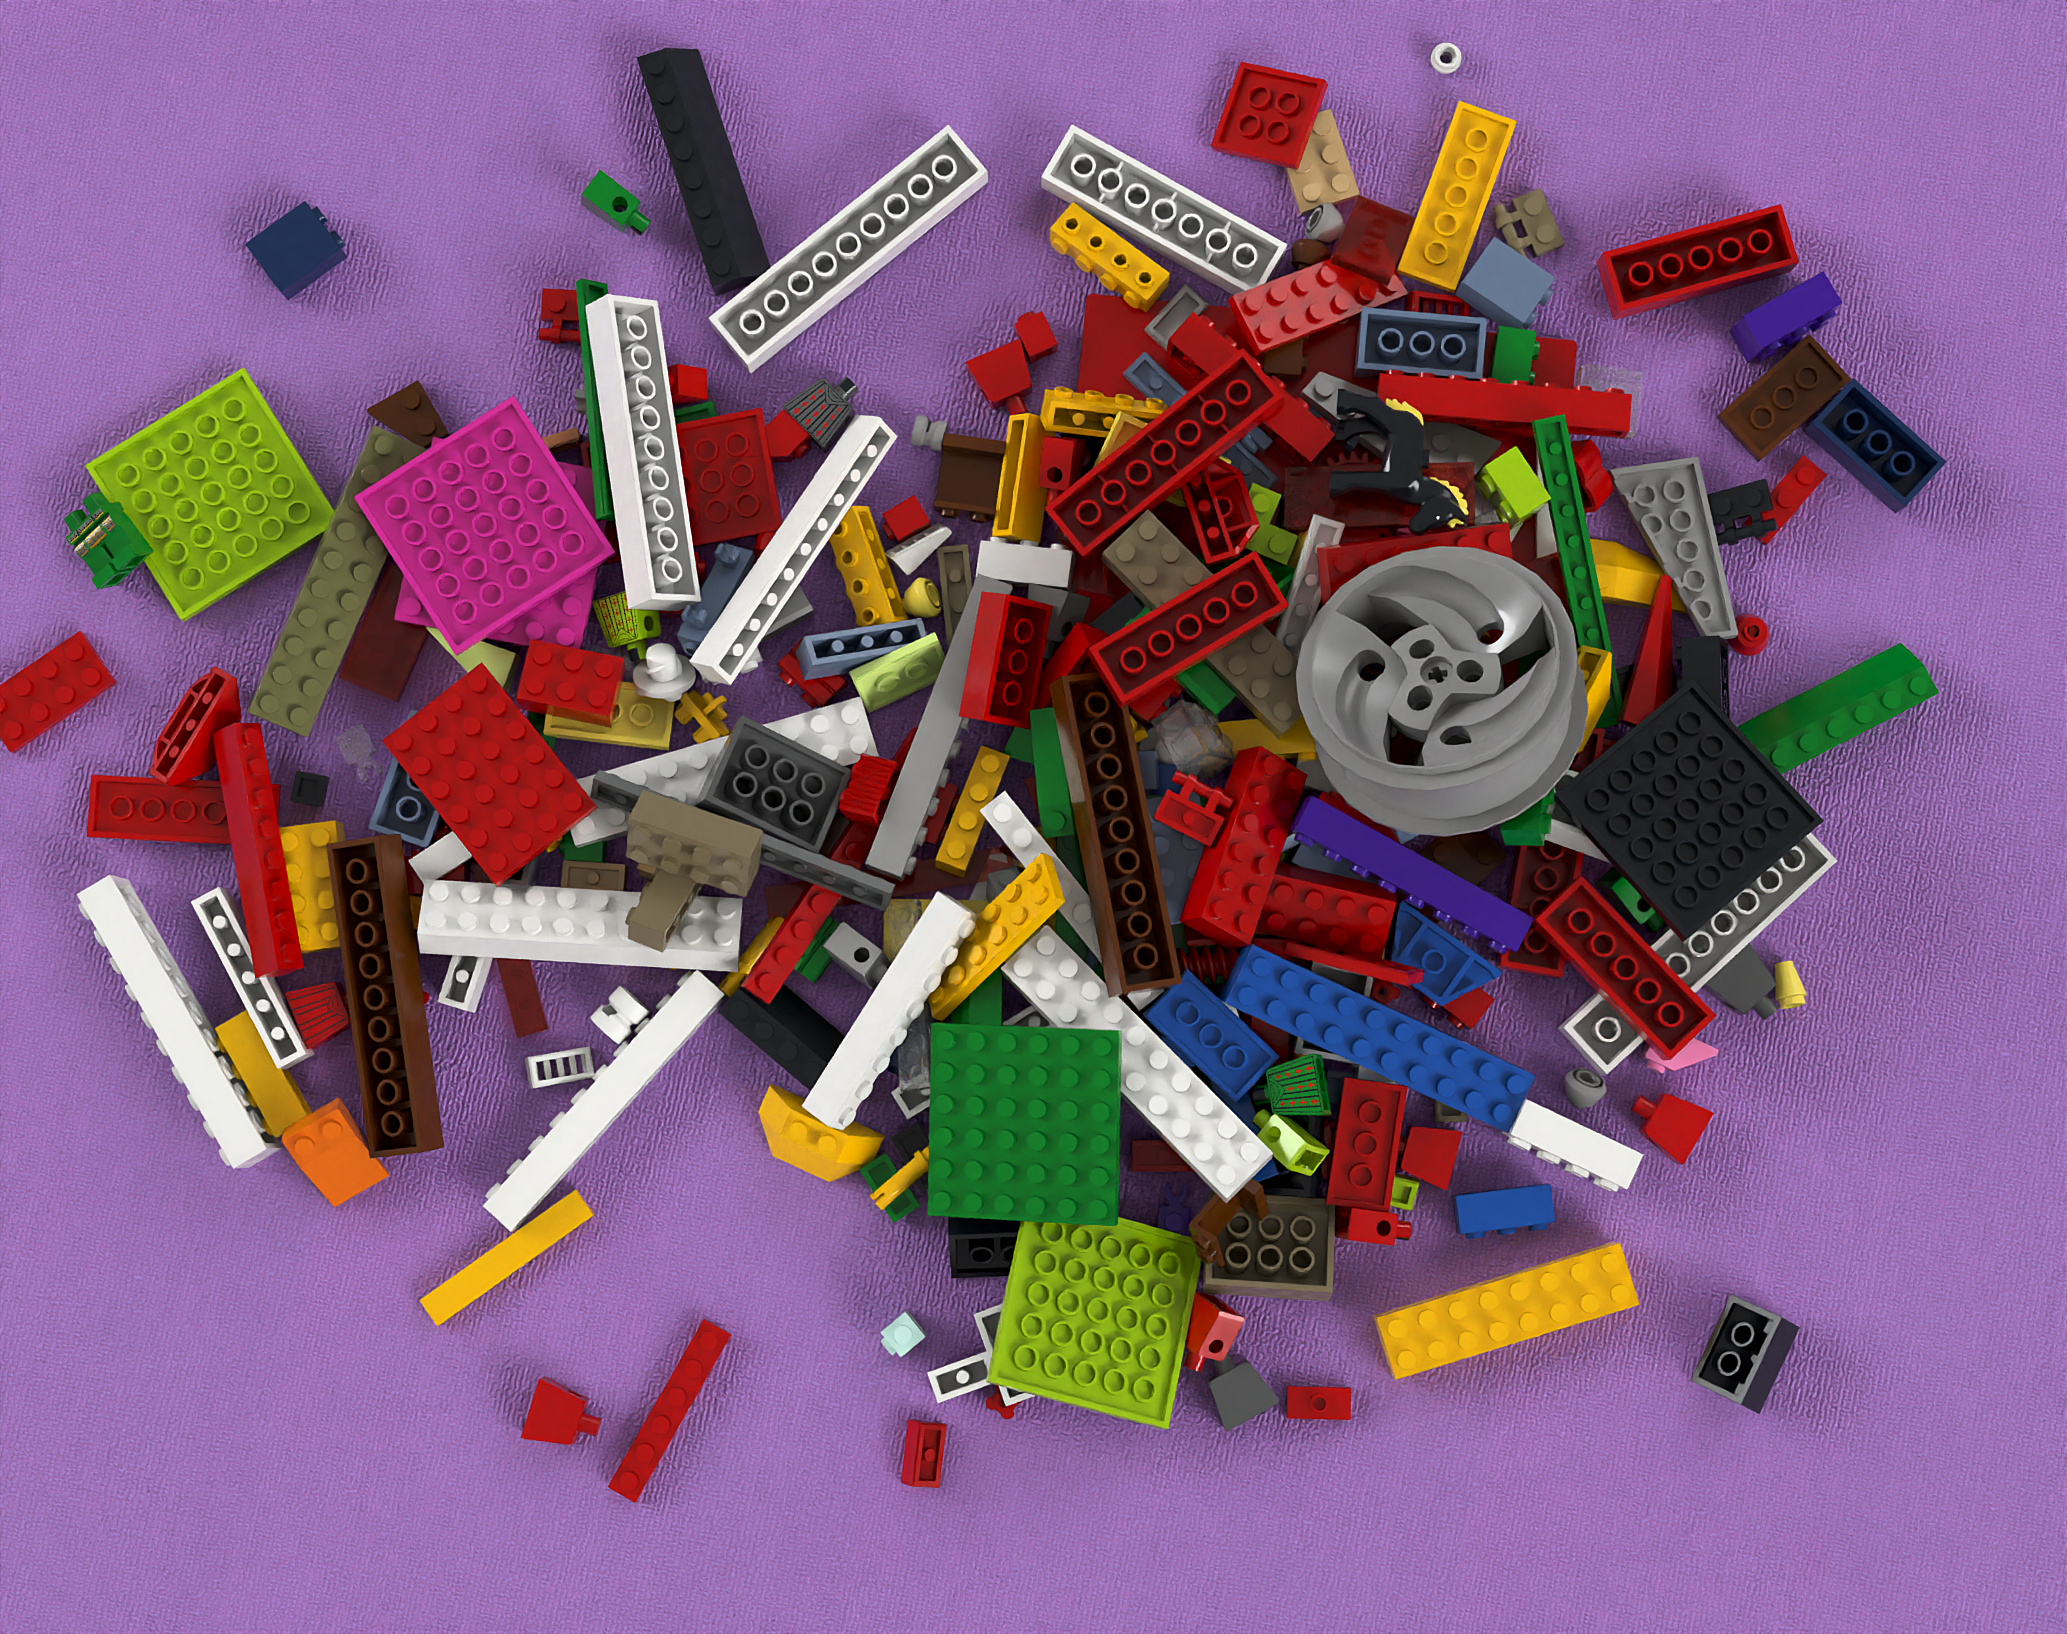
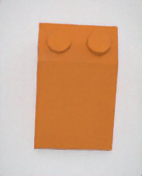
(333, 1152)

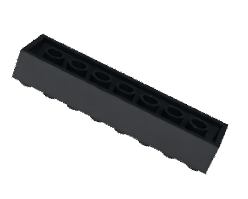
(704, 167)

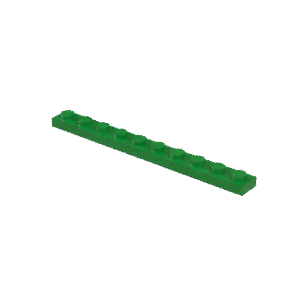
(1574, 547)

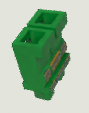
(106, 540)

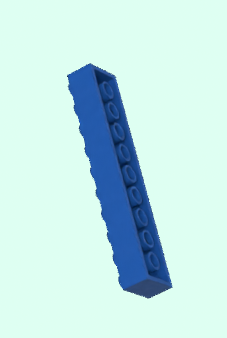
(1376, 1036)

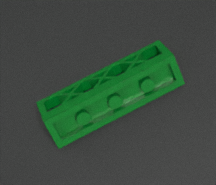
(1201, 683)

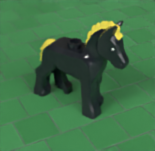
(1401, 463)

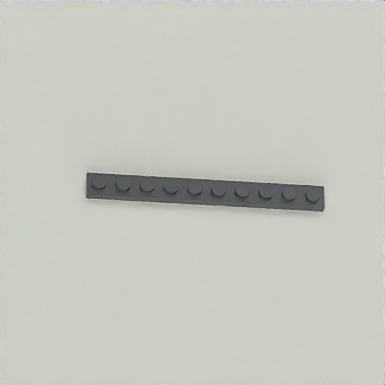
(774, 852)

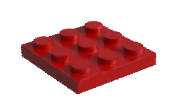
(1269, 115)

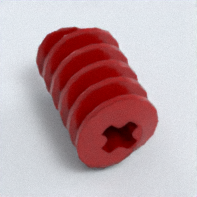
(1206, 963)

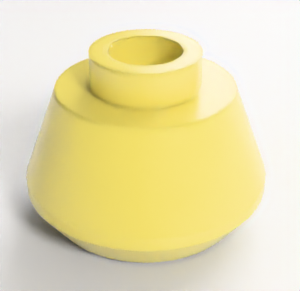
(922, 599)

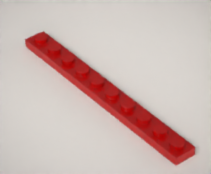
(812, 907)

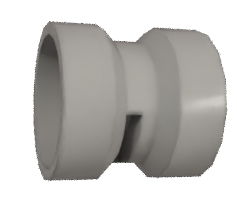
(928, 433)

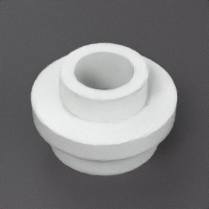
(1449, 50)

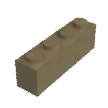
(661, 909)

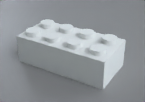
(1574, 1145)

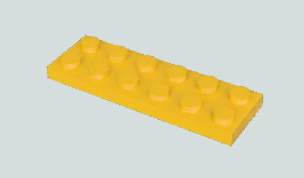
(1456, 197)
(998, 933)

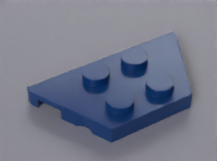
(1447, 963)

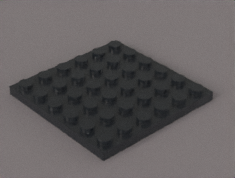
(1687, 810)

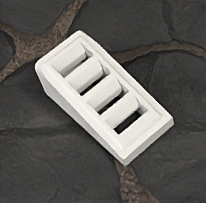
(915, 550)
(532, 1070)

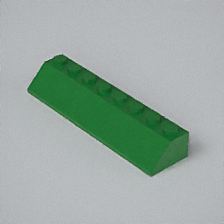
(1840, 708)

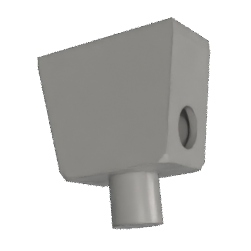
(857, 956)

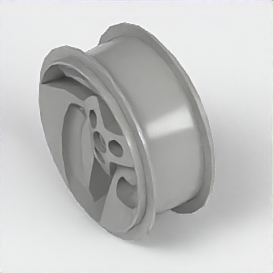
(1517, 735)

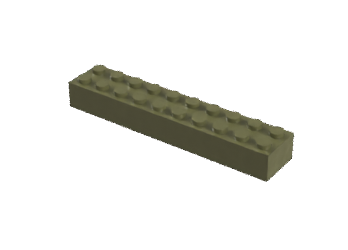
(329, 596)

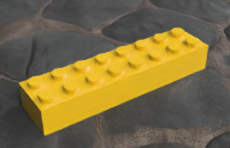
(1506, 1310)

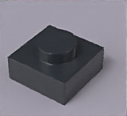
(309, 789)

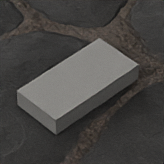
(1174, 314)

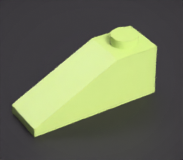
(498, 661)

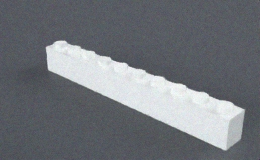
(793, 549)
(605, 1100)

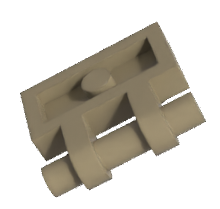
(1536, 222)

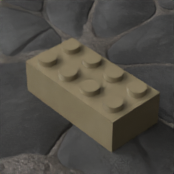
(694, 843)

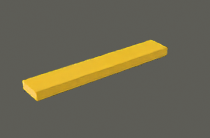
(507, 1257)

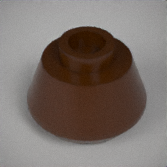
(1308, 253)

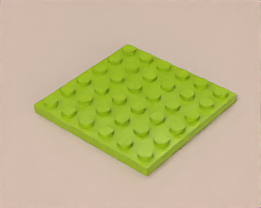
(214, 493)
(1097, 1317)

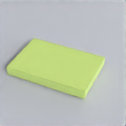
(899, 672)

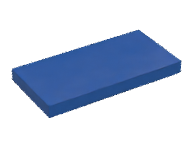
(1211, 1036)

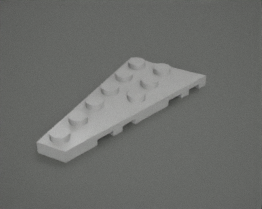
(1677, 524)

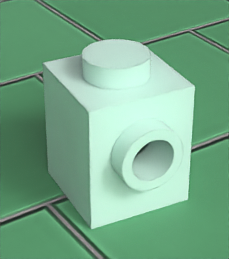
(902, 1334)

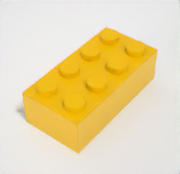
(311, 882)

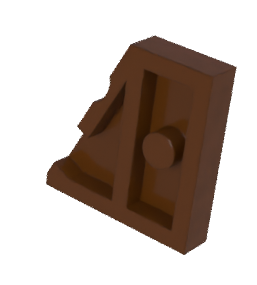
(411, 415)

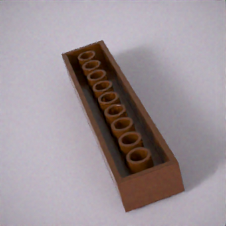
(1115, 837)
(385, 996)

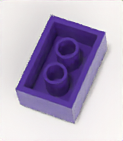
(1786, 318)

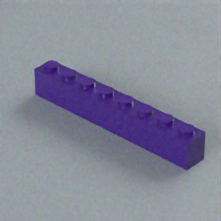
(1410, 874)

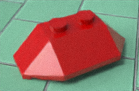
(1220, 512)
(186, 741)

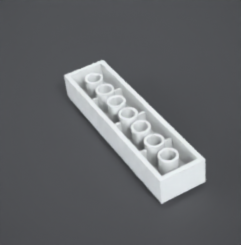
(1161, 213)

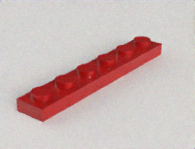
(669, 1410)

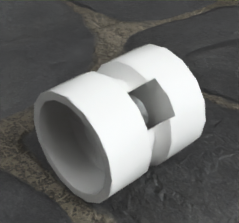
(620, 1014)

